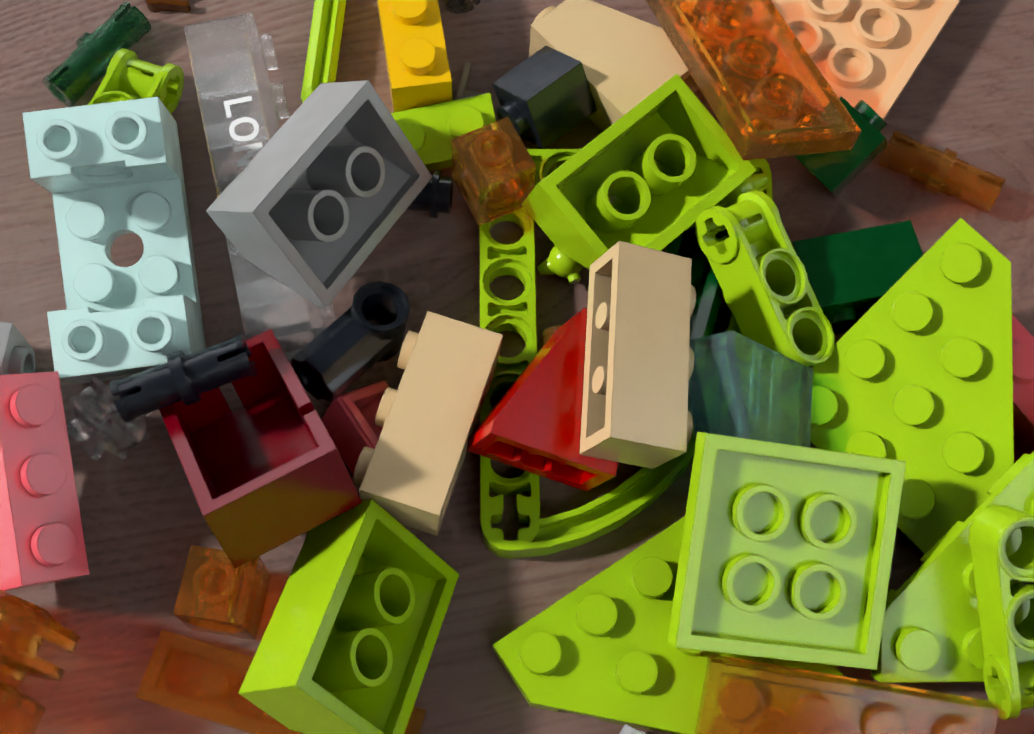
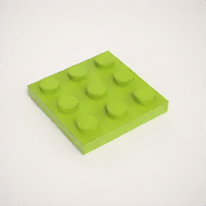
(786, 552)

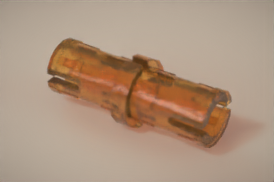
(942, 171)

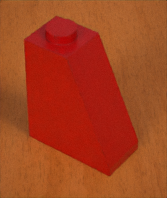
(541, 413)

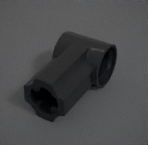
(352, 342)

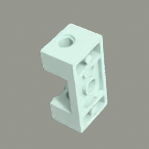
(110, 176)

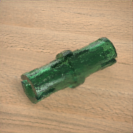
(94, 52)

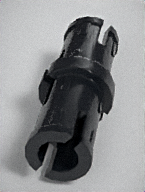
(183, 378)

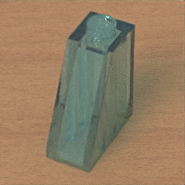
(749, 391)

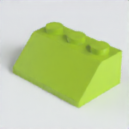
(639, 178)
(352, 628)

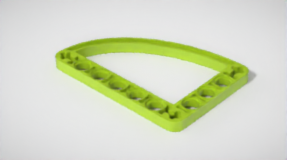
(519, 315)

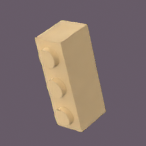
(637, 357)
(428, 421)

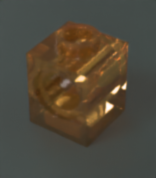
(492, 170)
(221, 597)

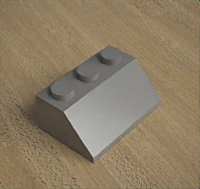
(322, 191)

